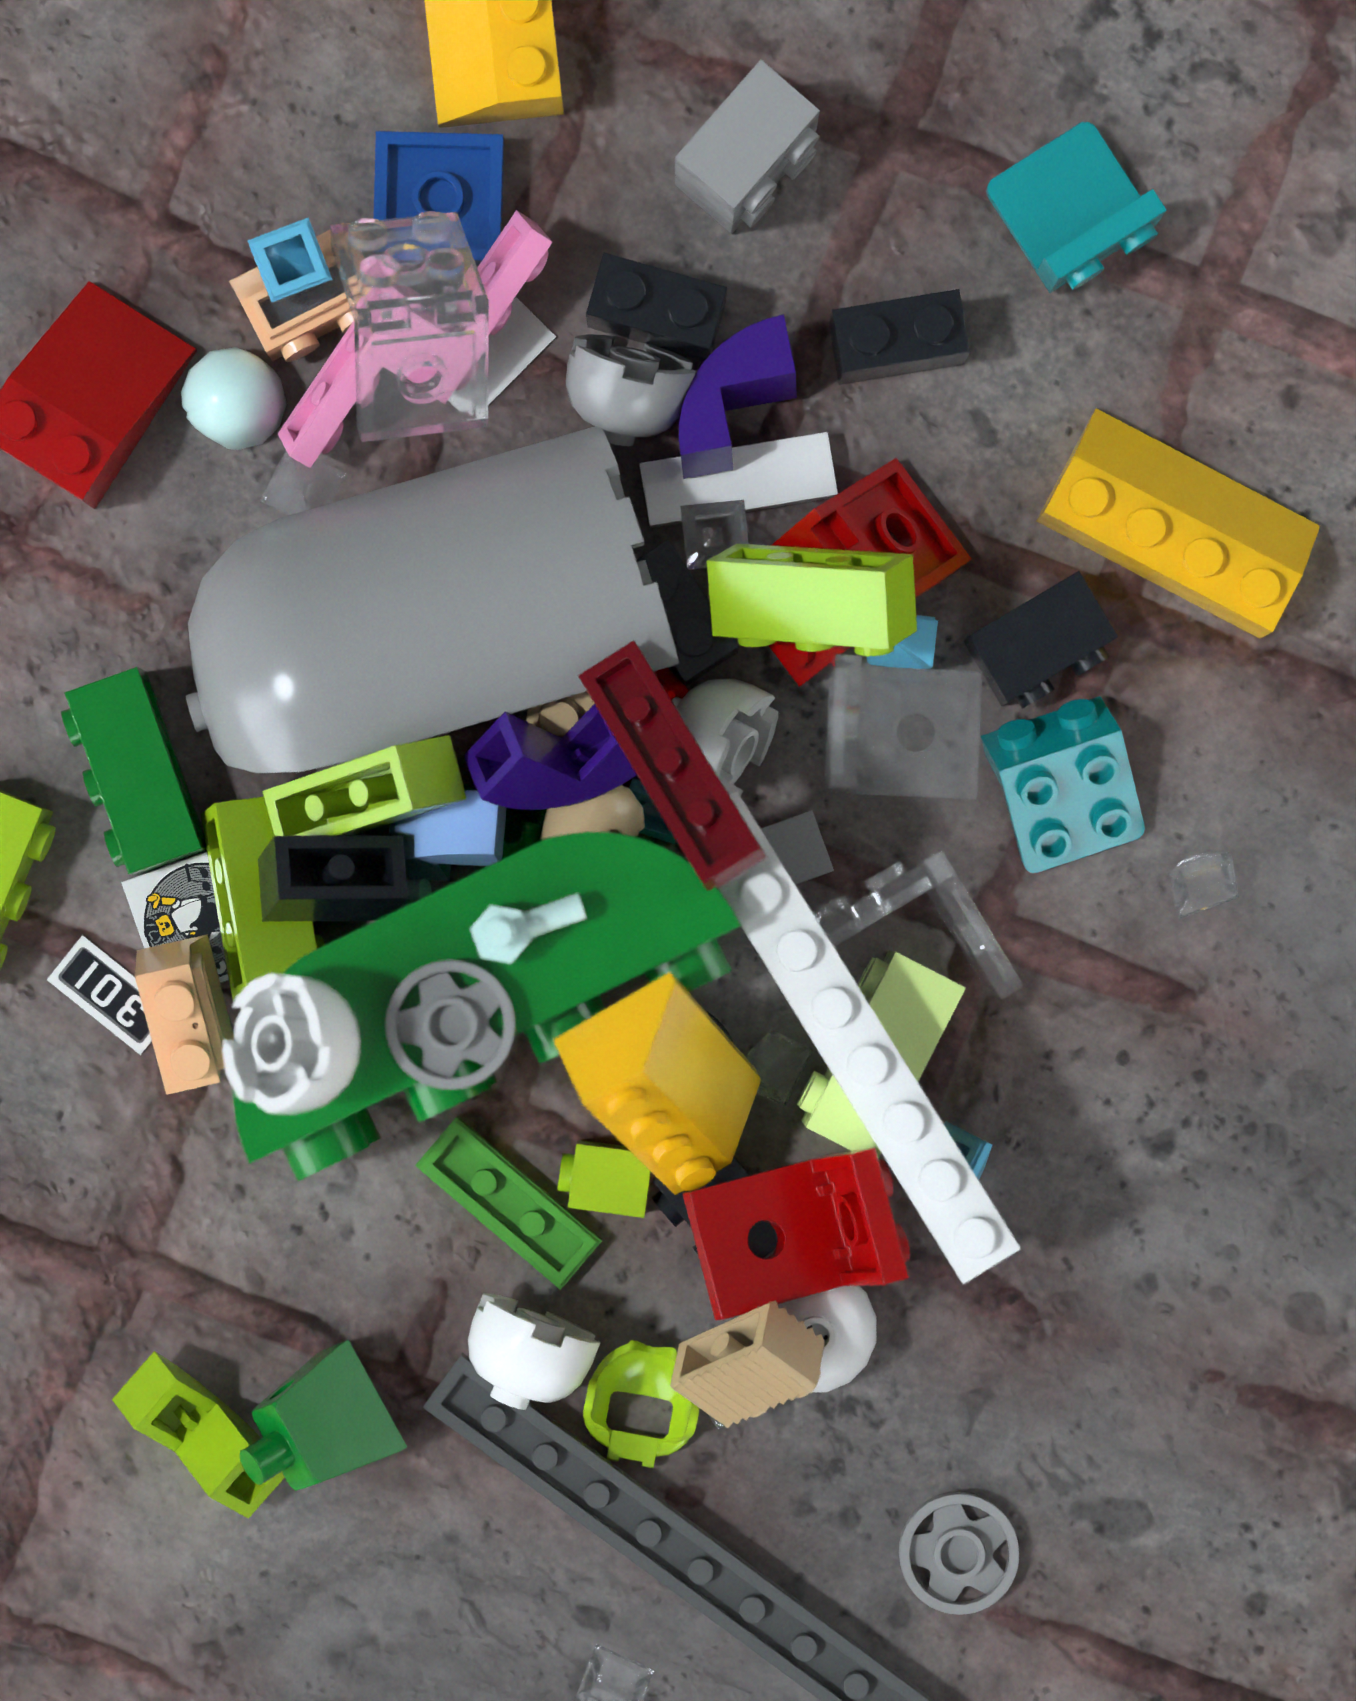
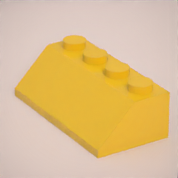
(493, 60)
(1180, 524)
(663, 1082)

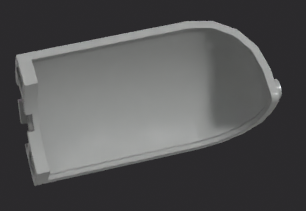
(422, 608)

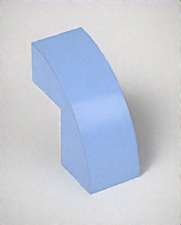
(453, 834)

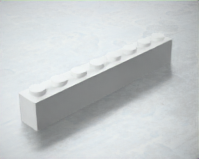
(867, 1064)

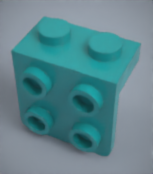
(1073, 207)
(1066, 783)

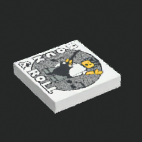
(177, 906)

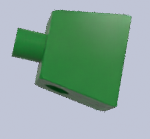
(321, 1423)

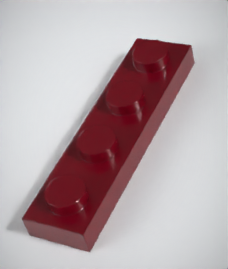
(672, 766)

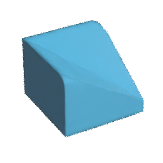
(289, 260)
(914, 651)

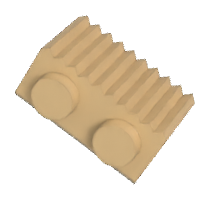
(748, 1364)

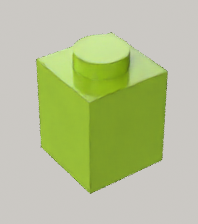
(604, 1179)

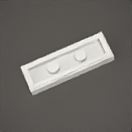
(762, 476)

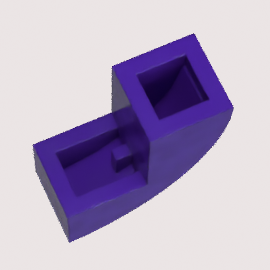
(740, 373)
(535, 769)

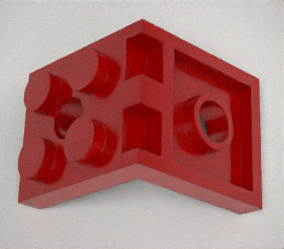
(859, 522)
(828, 1225)

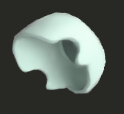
(234, 398)

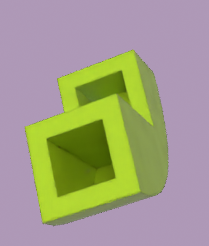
(196, 1426)

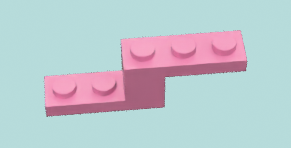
(319, 416)

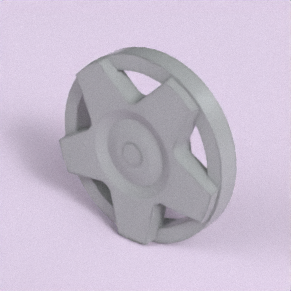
(450, 1024)
(958, 1553)

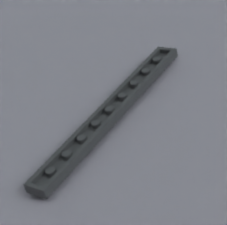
(665, 1543)

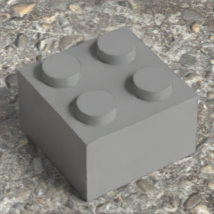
(748, 148)

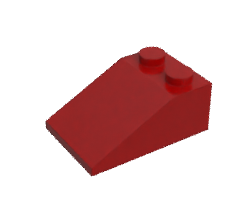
(89, 393)

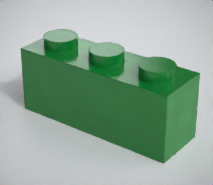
(133, 772)

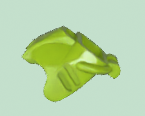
(644, 1372)

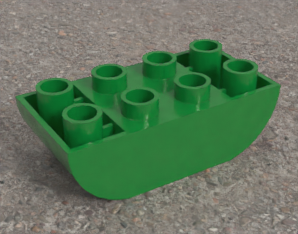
(642, 918)

